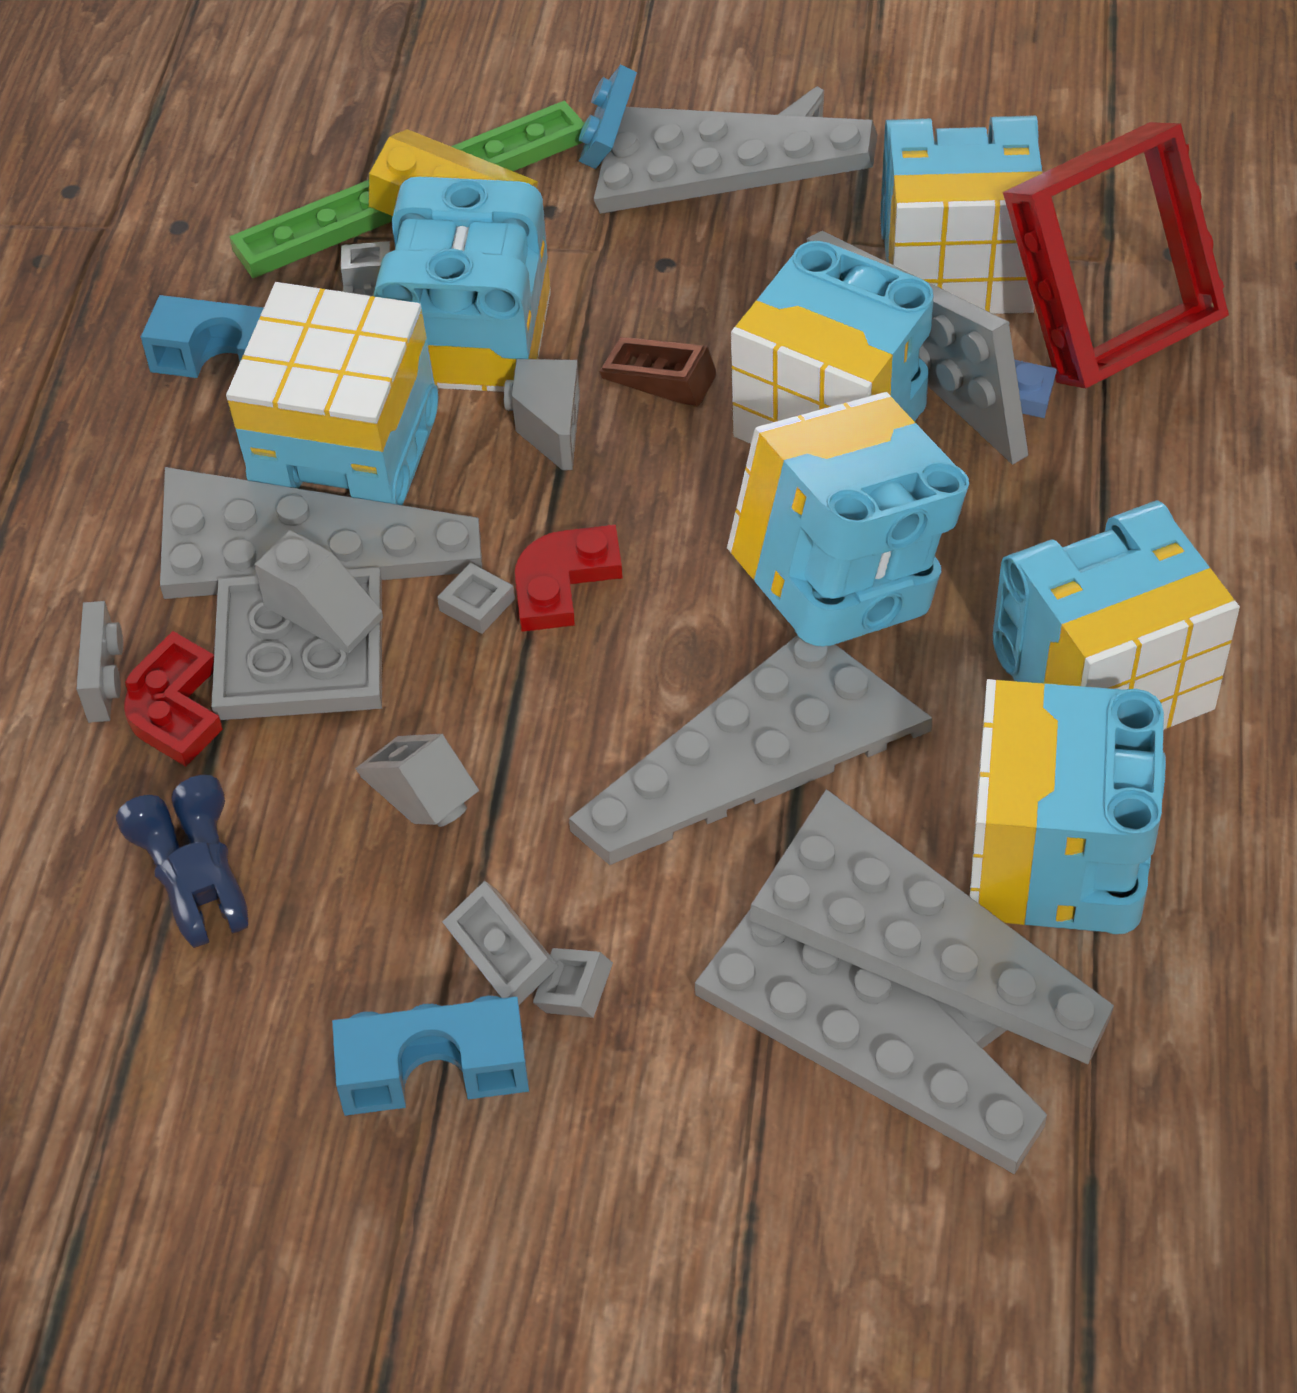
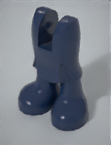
(190, 872)

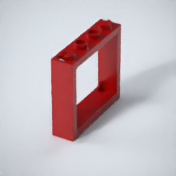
(1050, 271)

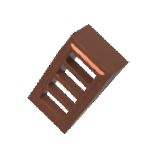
(685, 384)

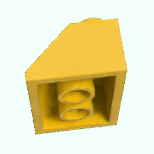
(416, 155)

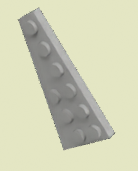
(704, 153)
(969, 365)
(227, 524)
(752, 743)
(892, 914)
(874, 1037)

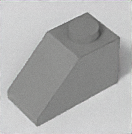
(546, 406)
(316, 592)
(420, 778)

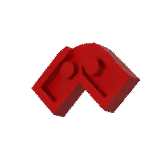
(553, 564)
(159, 700)

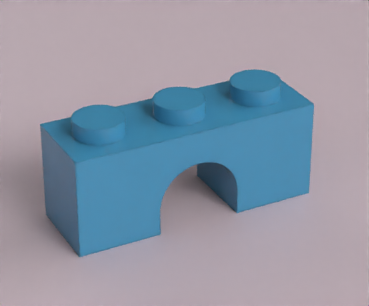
(191, 331)
(381, 1050)

